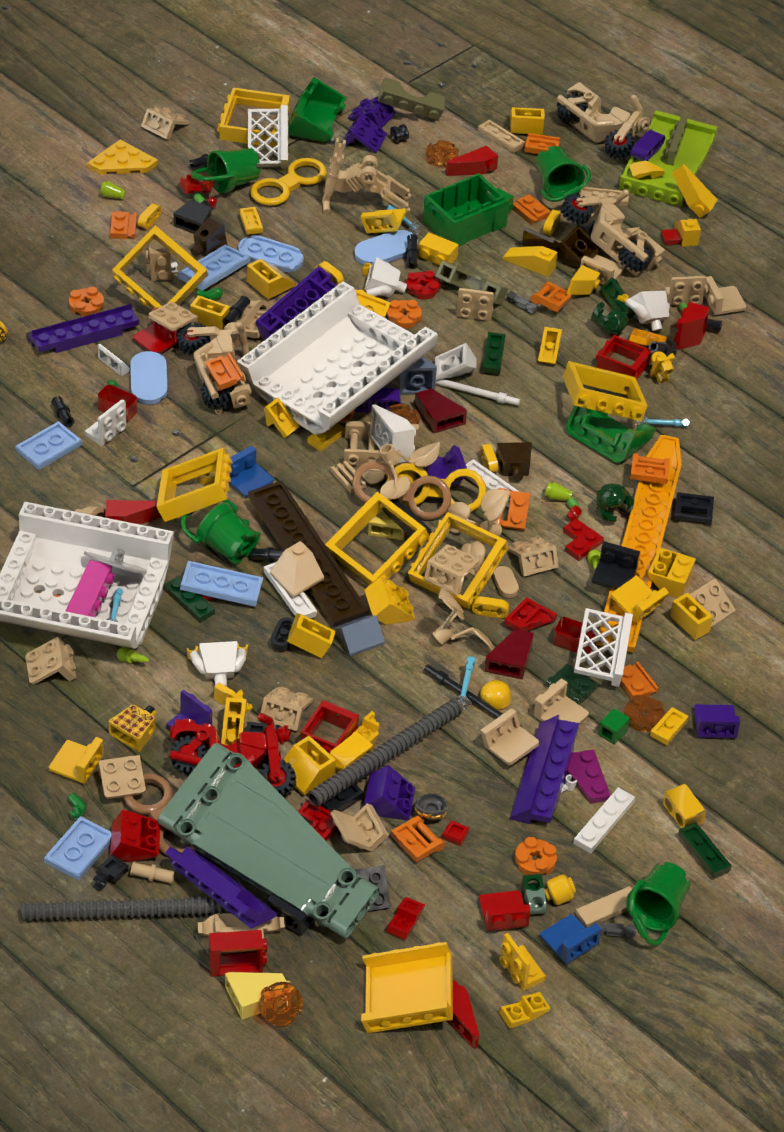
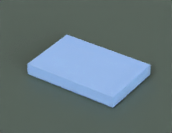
(48, 445)
(79, 848)

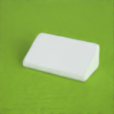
(112, 361)

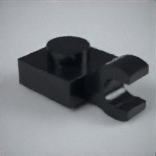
(111, 870)

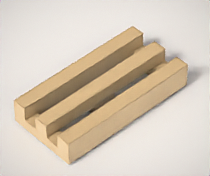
(348, 471)

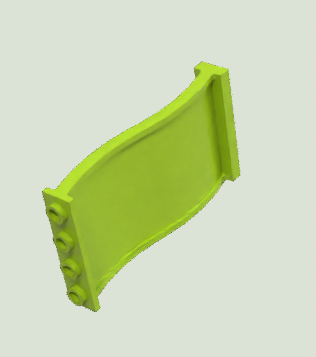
(692, 153)

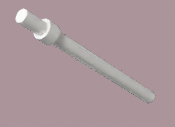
(500, 397)

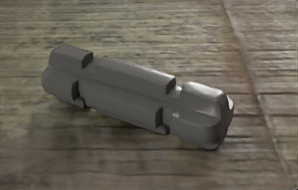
(521, 302)
(615, 929)

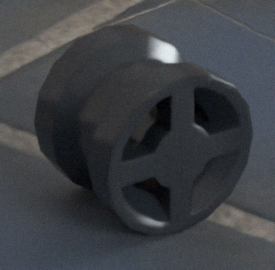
(399, 133)

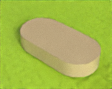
(505, 582)

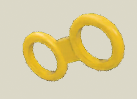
(288, 182)
(432, 490)

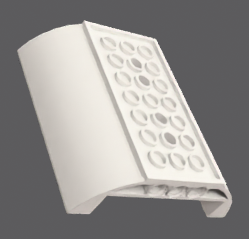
(322, 356)
(52, 559)

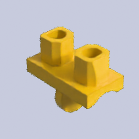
(661, 366)

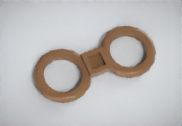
(409, 496)
(155, 809)

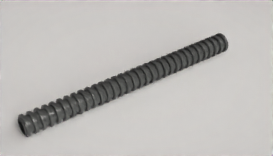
(384, 752)
(120, 908)

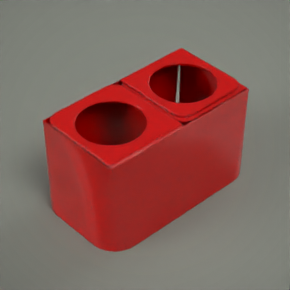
(111, 395)
(567, 635)

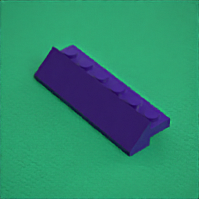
(295, 302)
(83, 330)
(545, 771)
(220, 887)

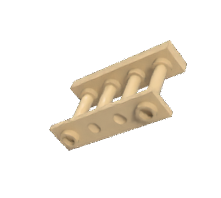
(361, 431)

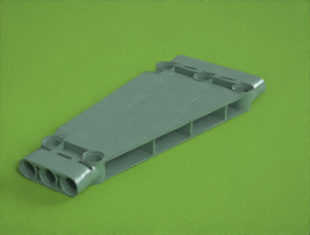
(265, 841)

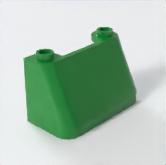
(316, 112)
(606, 434)

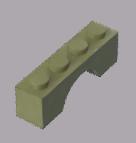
(393, 94)
(468, 280)

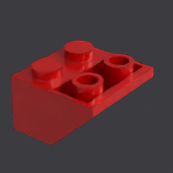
(691, 326)
(134, 837)

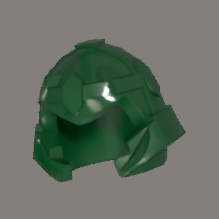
(614, 321)
(612, 496)

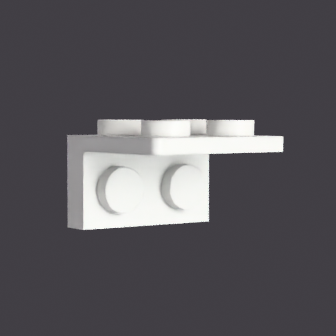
(108, 424)

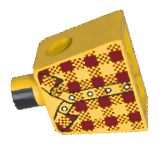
(134, 726)

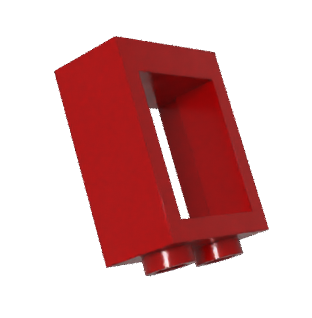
(625, 348)
(329, 713)
(237, 941)

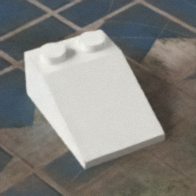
(392, 429)

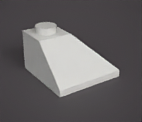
(455, 362)

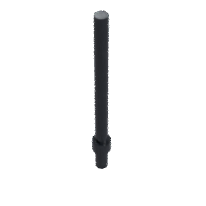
(443, 678)

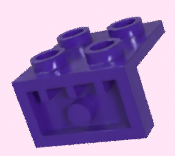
(377, 111)
(366, 132)
(444, 466)
(192, 709)
(716, 721)

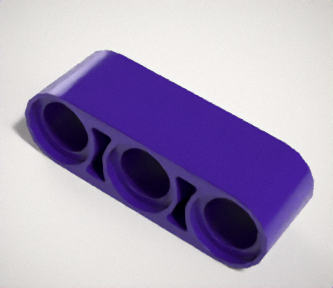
(647, 145)
(383, 398)

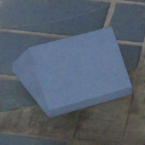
(418, 377)
(360, 635)

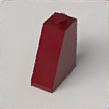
(439, 411)
(511, 655)

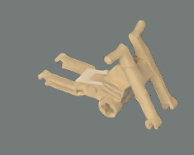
(361, 176)

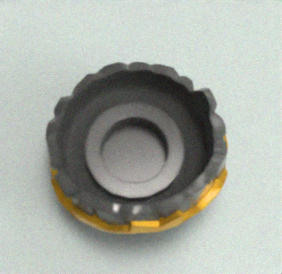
(431, 806)

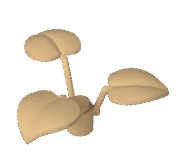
(398, 487)
(493, 505)
(446, 630)

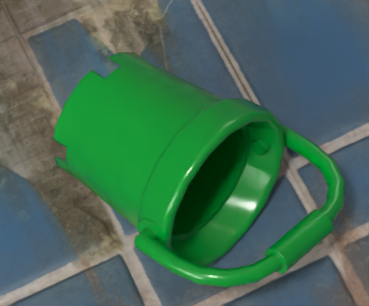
(229, 169)
(560, 174)
(224, 532)
(658, 900)

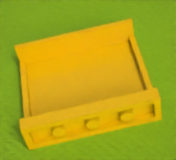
(408, 987)

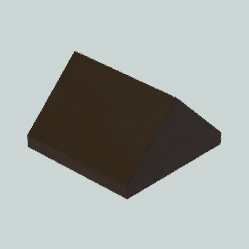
(533, 238)
(576, 246)

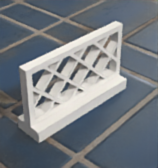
(282, 134)
(619, 651)

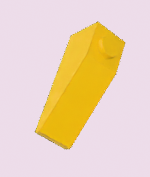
(694, 192)
(536, 258)
(234, 719)

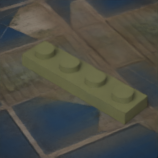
(675, 141)

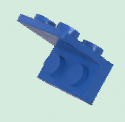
(246, 473)
(571, 938)

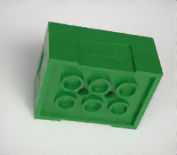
(465, 210)

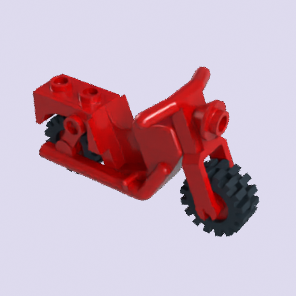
(252, 745)

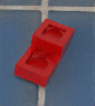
(405, 918)

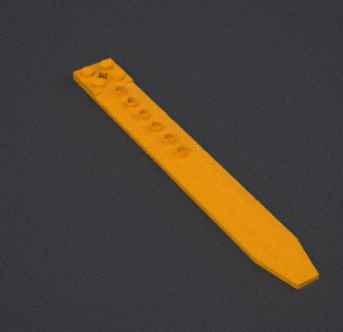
(647, 526)

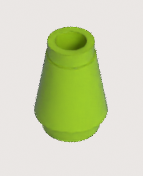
(111, 190)
(557, 492)

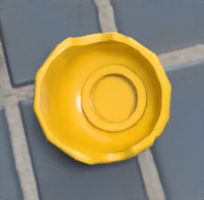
(496, 694)

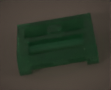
(578, 683)

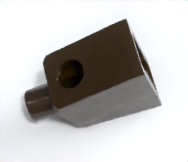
(209, 237)
(514, 459)

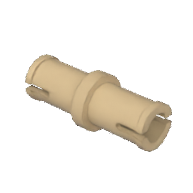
(152, 872)

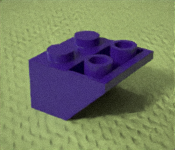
(390, 794)

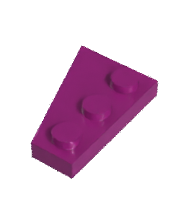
(589, 776)

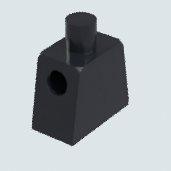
(192, 215)

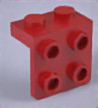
(156, 337)
(504, 910)

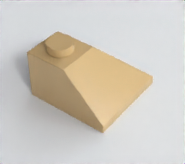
(297, 569)

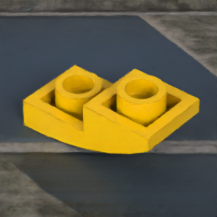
(526, 1010)

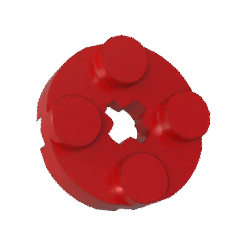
(191, 185)
(427, 278)

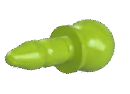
(593, 558)
(129, 655)

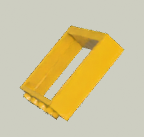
(249, 98)
(155, 233)
(579, 374)
(174, 507)
(359, 521)
(486, 570)

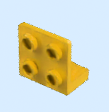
(383, 220)
(638, 598)
(77, 760)
(520, 964)

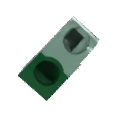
(534, 893)

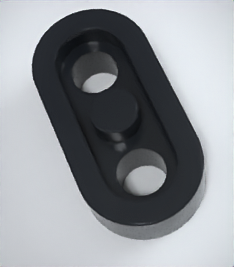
(281, 634)

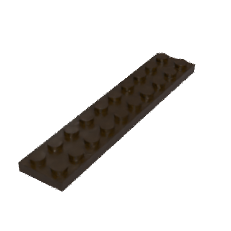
(290, 526)

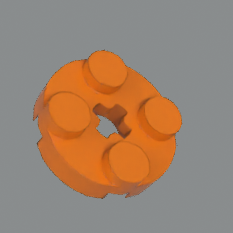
(78, 301)
(398, 308)
(535, 847)

